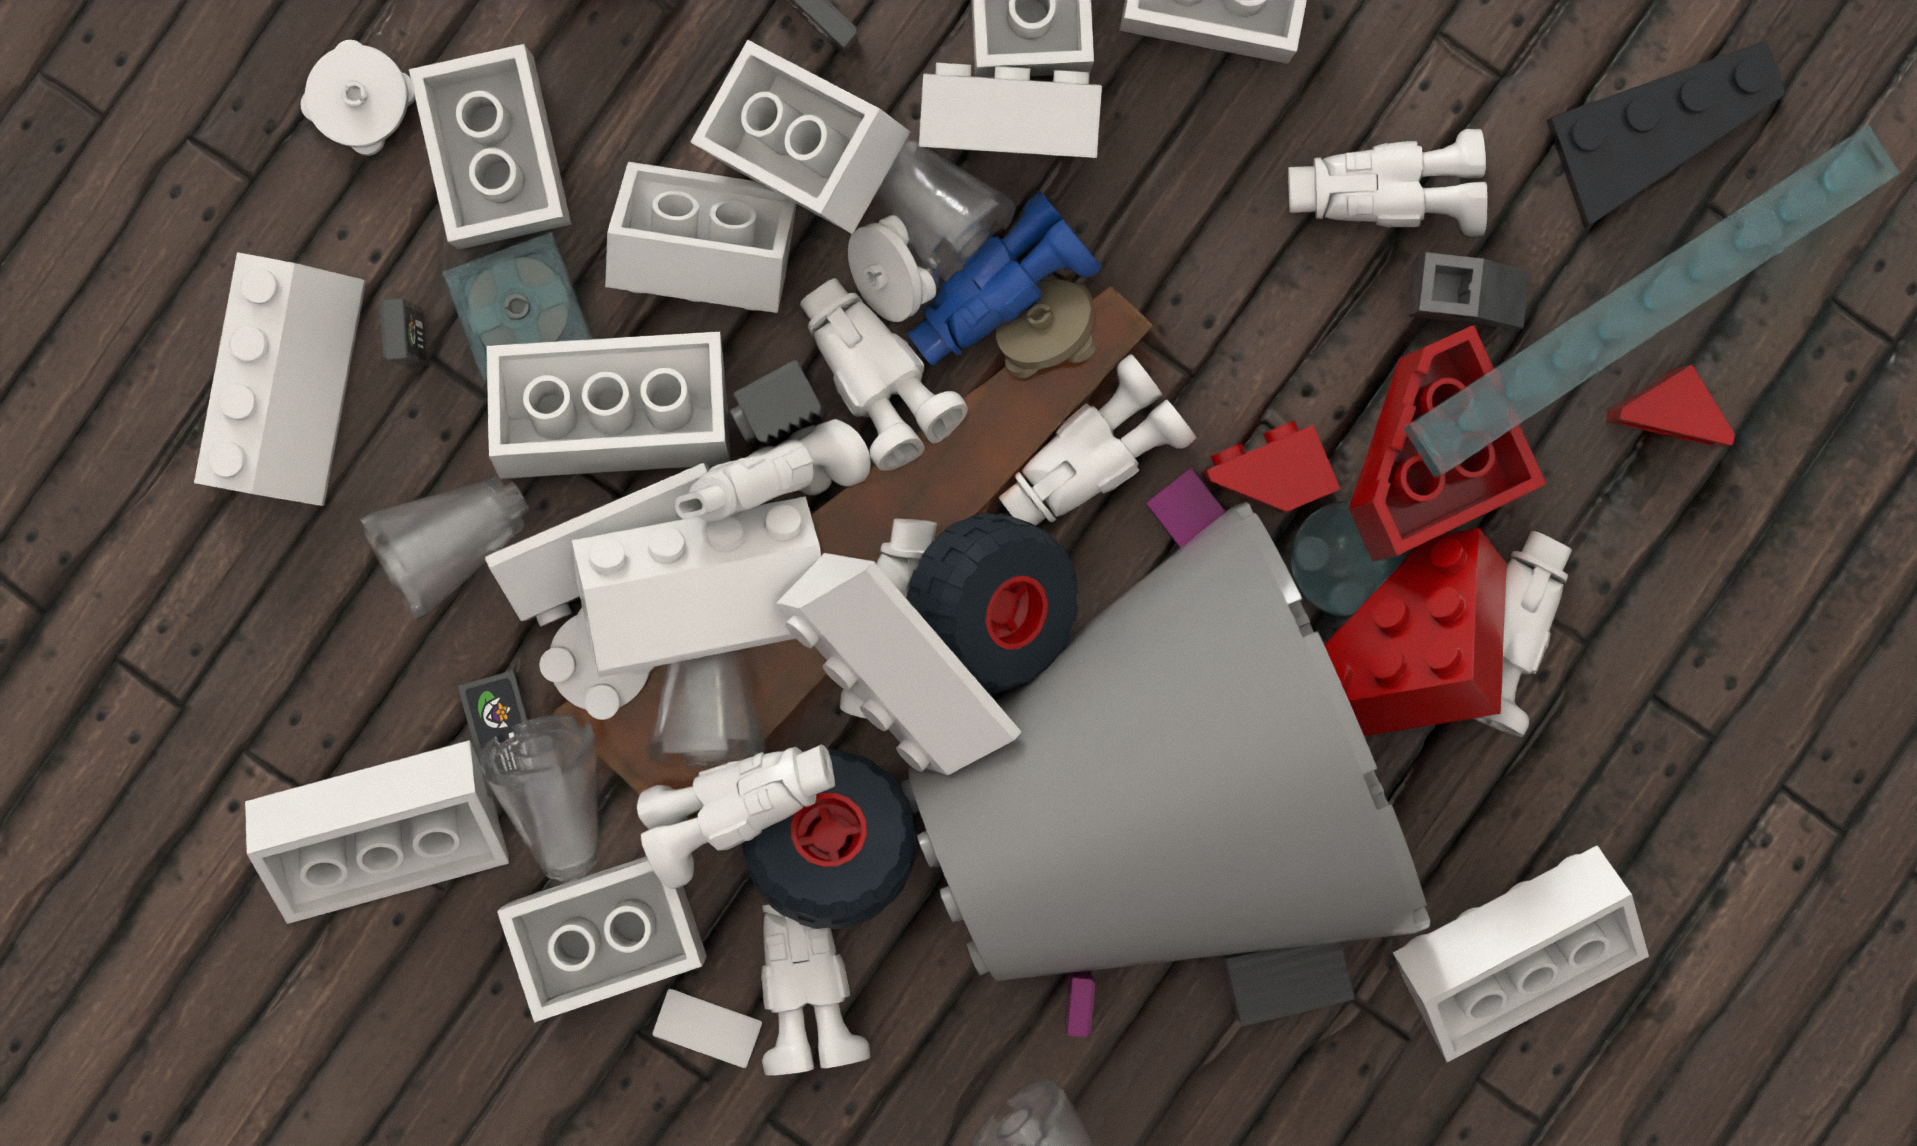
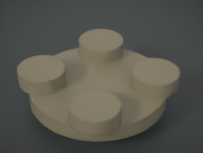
(1049, 330)

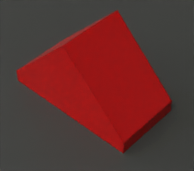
(1676, 408)

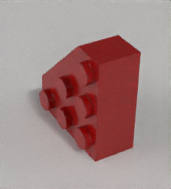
(1396, 494)
(1427, 638)

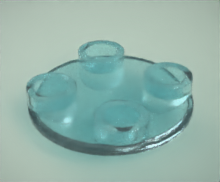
(1334, 563)

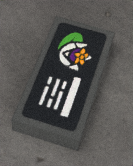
(828, 23)
(403, 333)
(492, 709)

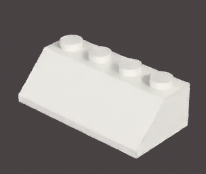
(280, 380)
(607, 405)
(541, 570)
(692, 585)
(895, 665)
(374, 832)
(1522, 952)

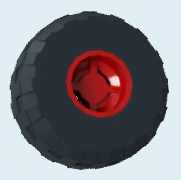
(997, 597)
(841, 854)

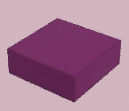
(1185, 507)
(1079, 1004)

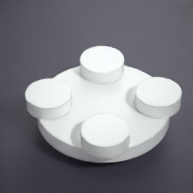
(357, 96)
(887, 270)
(575, 674)

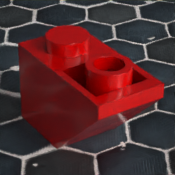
(1278, 475)

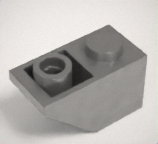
(1468, 290)

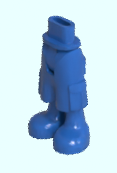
(996, 285)

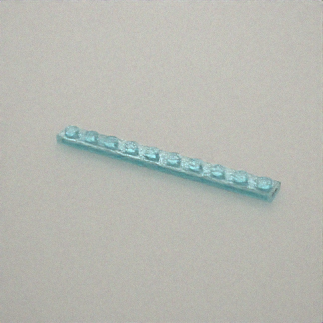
(1649, 302)

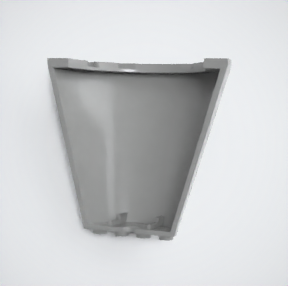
(1174, 786)

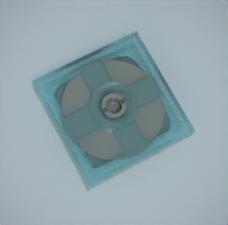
(516, 298)

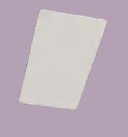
(707, 1028)

